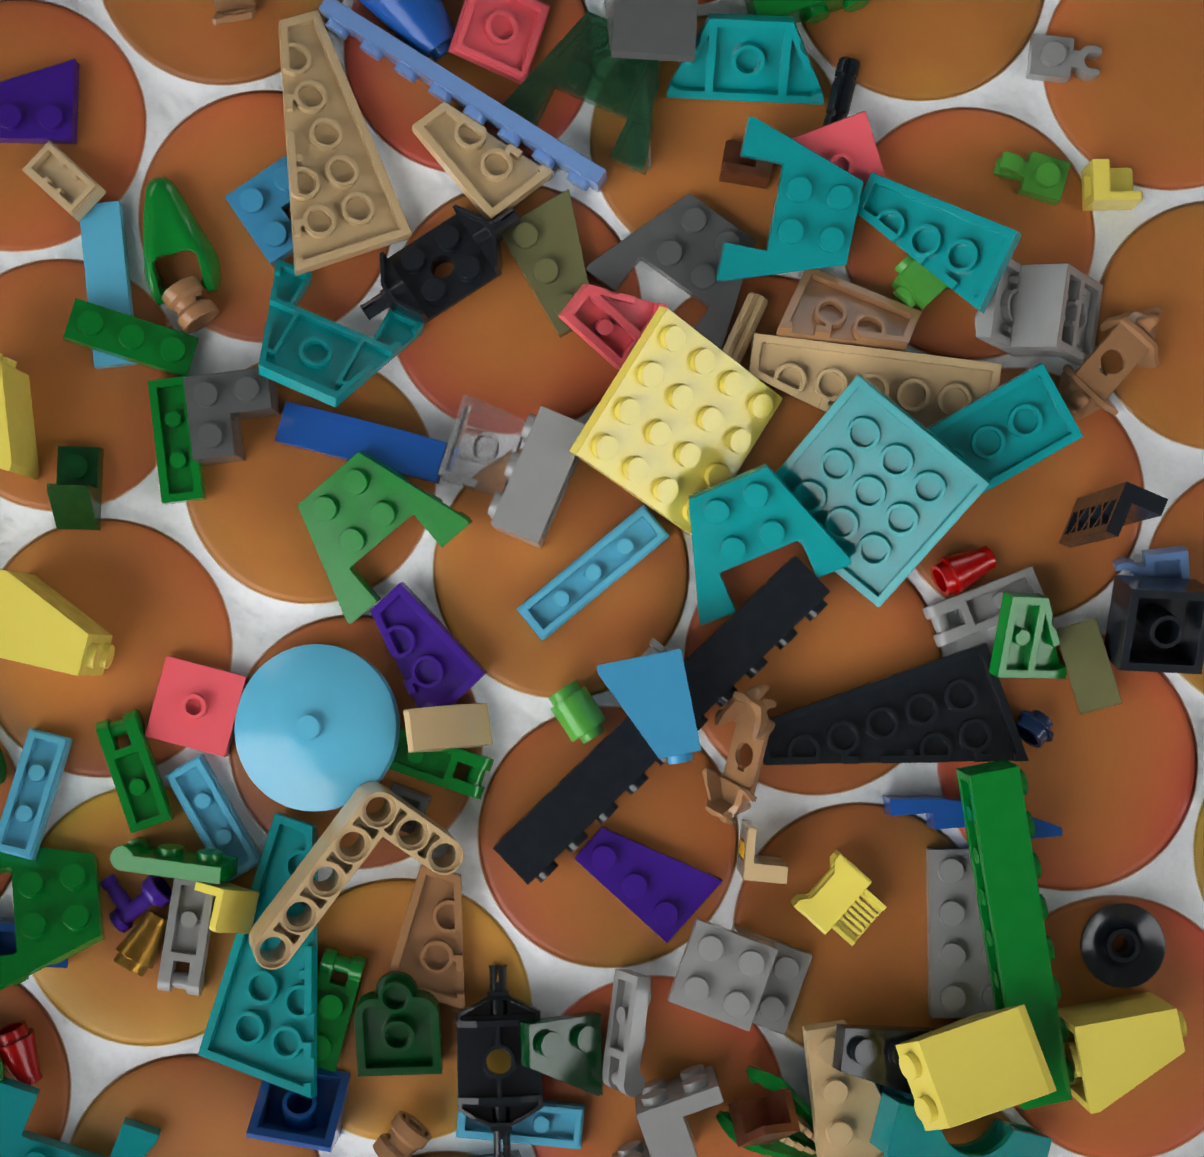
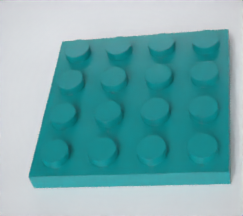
(879, 486)

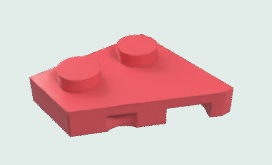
(608, 320)

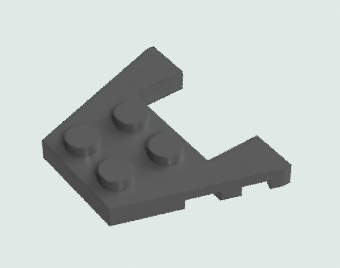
(685, 249)

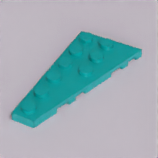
(264, 1016)

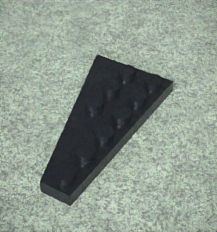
(919, 715)

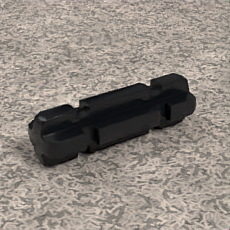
(842, 89)

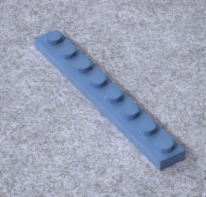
(448, 87)

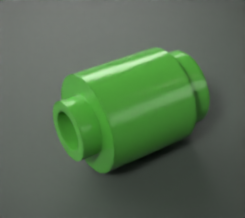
(577, 712)

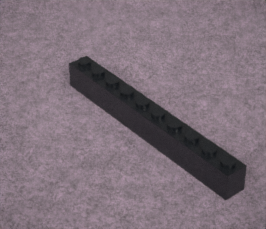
(625, 755)

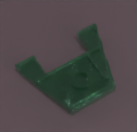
(585, 70)

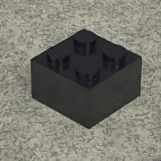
(1156, 625)

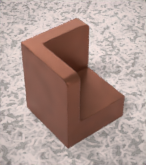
(742, 169)
(764, 1118)

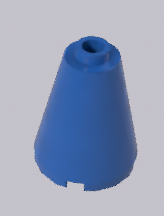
(416, 22)

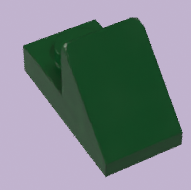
(78, 488)

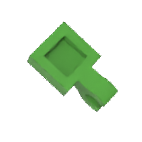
(1039, 176)

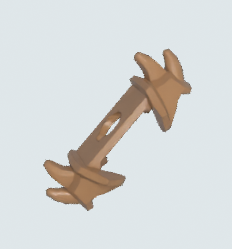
(1134, 339)
(736, 787)

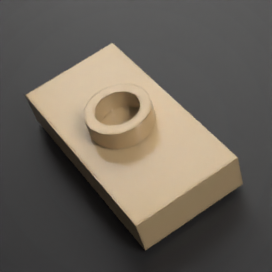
(64, 181)

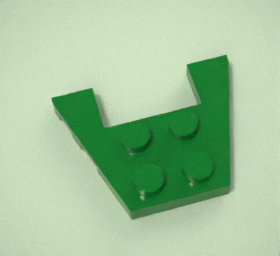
(357, 512)
(53, 910)

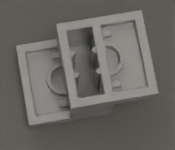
(1042, 312)
(739, 977)
(664, 1111)

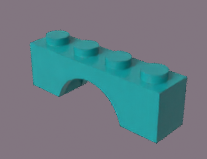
(902, 1134)

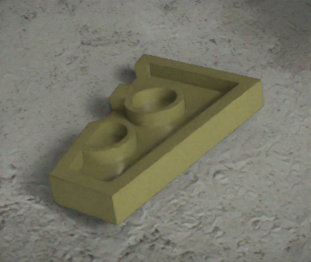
(549, 255)

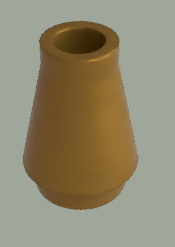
(142, 944)

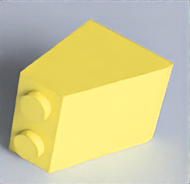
(17, 426)
(49, 630)
(1119, 1045)
(975, 1067)

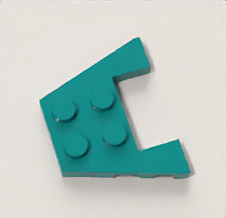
(810, 213)
(321, 354)
(744, 521)
(15, 1109)

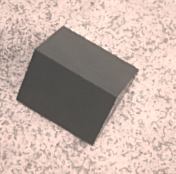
(652, 29)

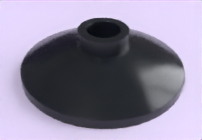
(1141, 951)

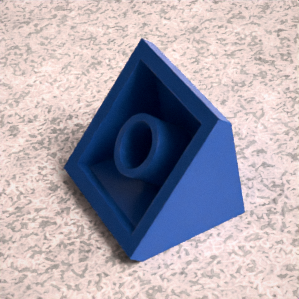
(298, 1120)

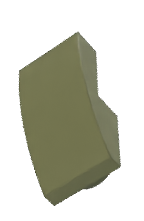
(1088, 666)

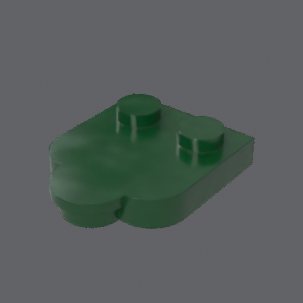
(398, 1029)

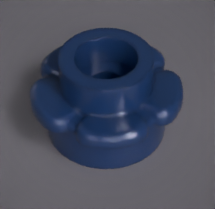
(1034, 728)

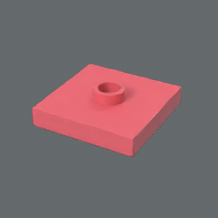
(500, 35)
(847, 145)
(196, 706)

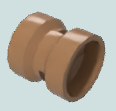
(189, 303)
(403, 1138)

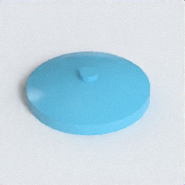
(316, 726)

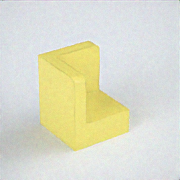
(1108, 187)
(232, 907)

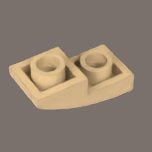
(447, 727)

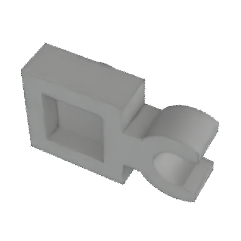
(1054, 59)

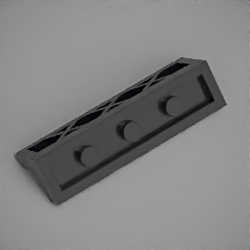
(1106, 511)

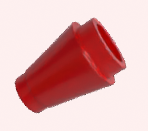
(962, 569)
(20, 1052)

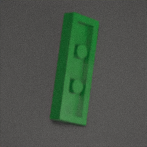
(130, 338)
(179, 475)

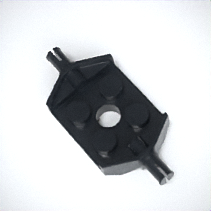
(462, 240)
(486, 1095)

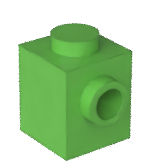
(915, 284)

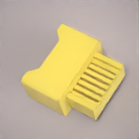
(840, 901)

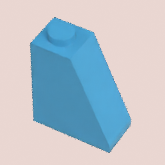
(657, 701)

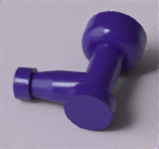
(154, 892)

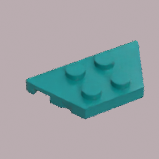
(748, 61)

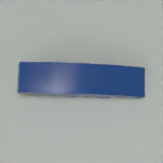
(345, 436)
(948, 813)

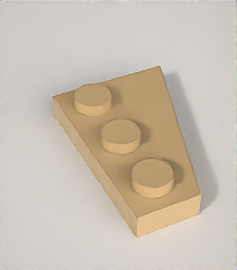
(482, 166)

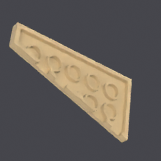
(335, 175)
(919, 383)
(840, 1103)

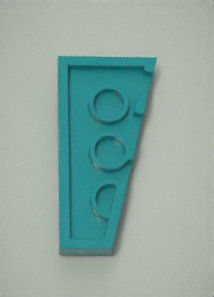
(945, 239)

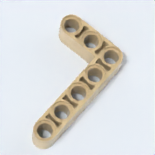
(345, 863)

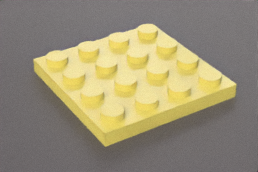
(675, 418)

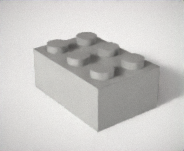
(536, 477)

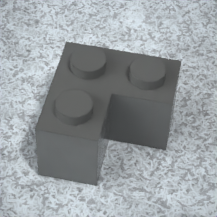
(216, 407)

